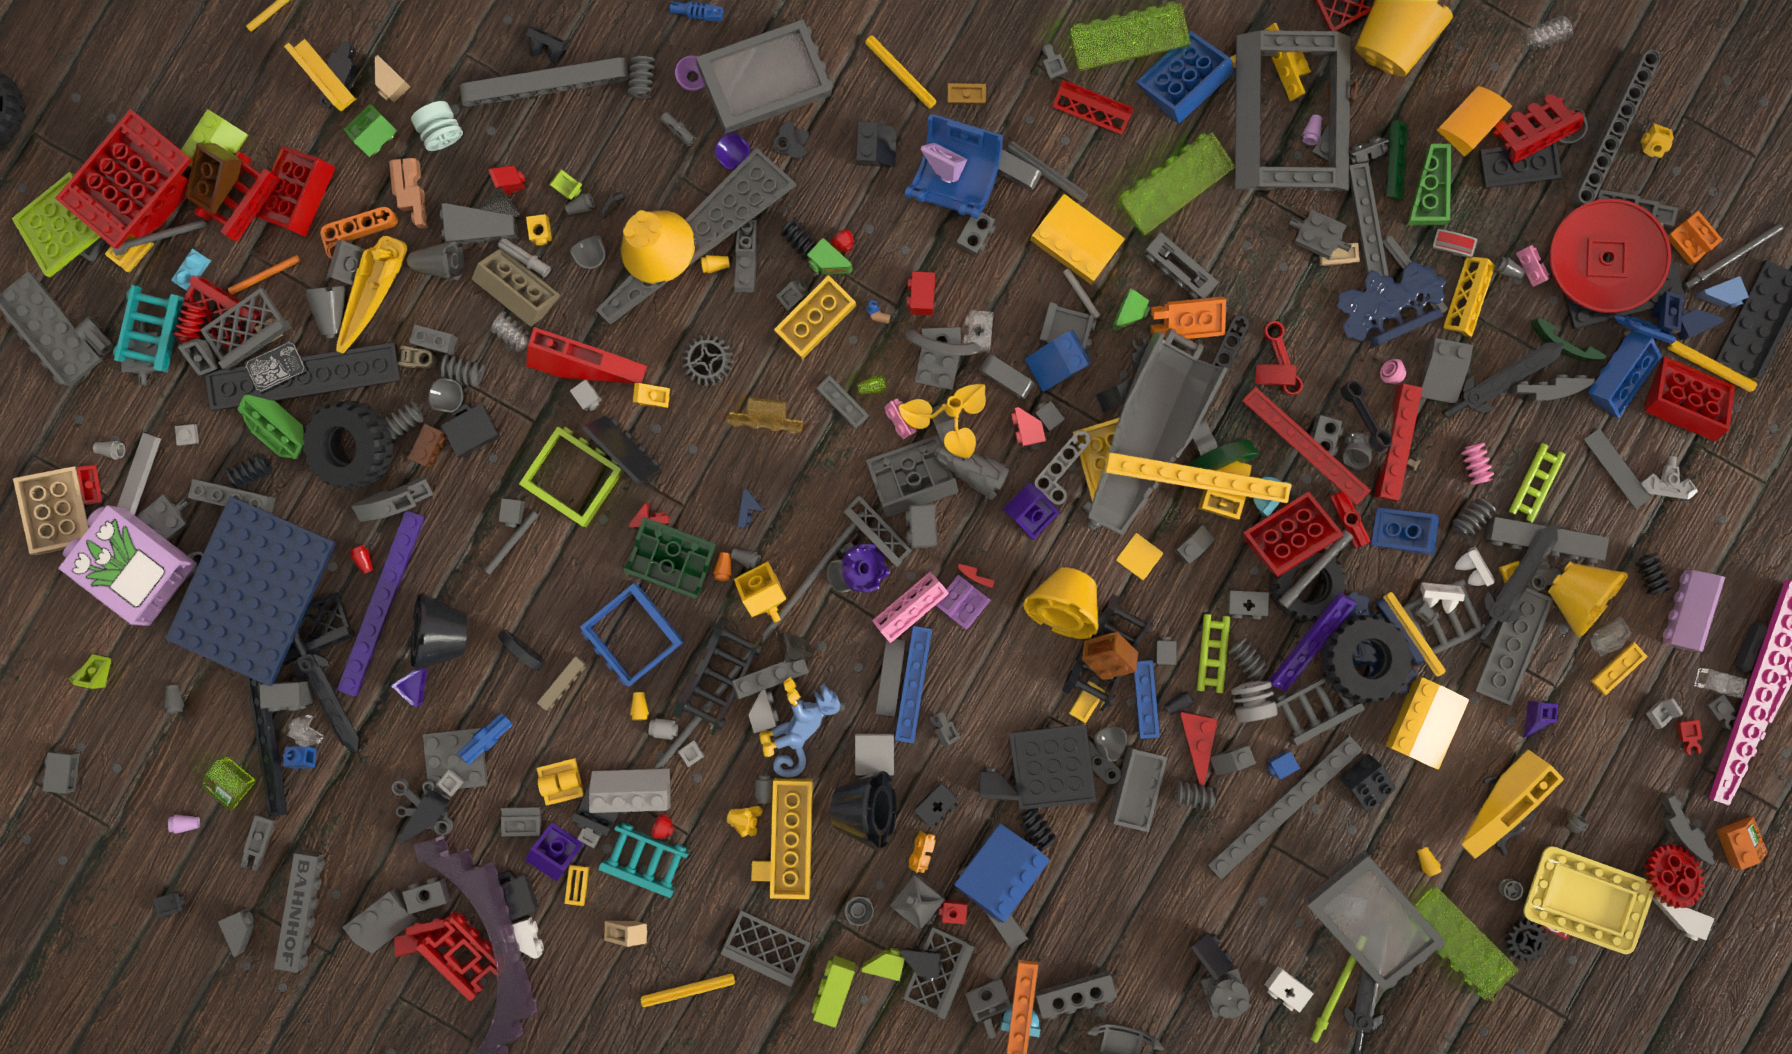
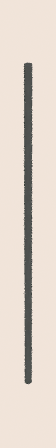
(766, 633)

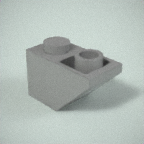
(762, 713)

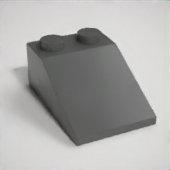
(1445, 370)

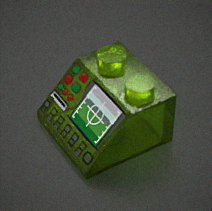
(227, 782)

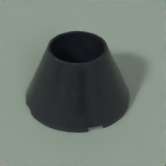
(437, 633)
(866, 809)

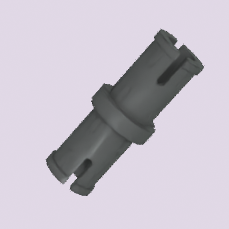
(677, 128)

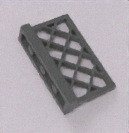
(251, 344)
(758, 964)
(955, 978)

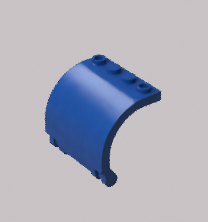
(977, 179)

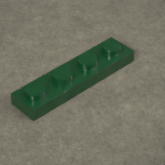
(1397, 160)

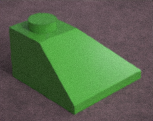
(1131, 310)

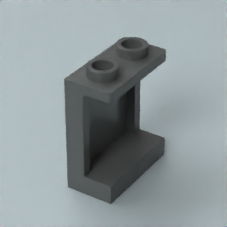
(1061, 320)

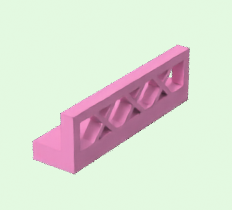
(912, 608)

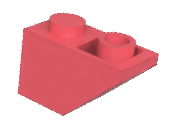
(1029, 428)

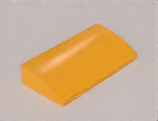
(1474, 119)

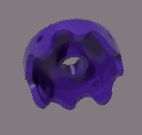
(873, 570)

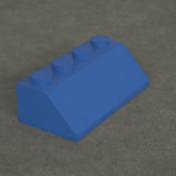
(1625, 373)

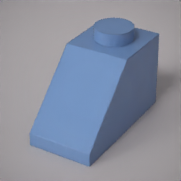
(1725, 293)

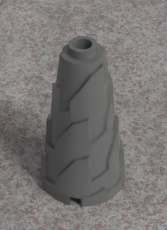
(980, 472)

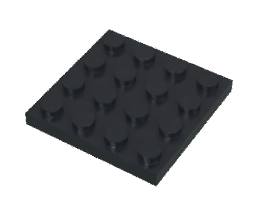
(1053, 767)

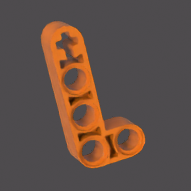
(359, 229)

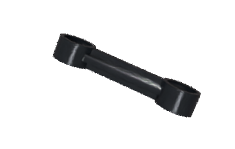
(1366, 416)

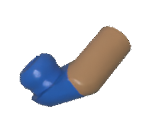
(875, 313)

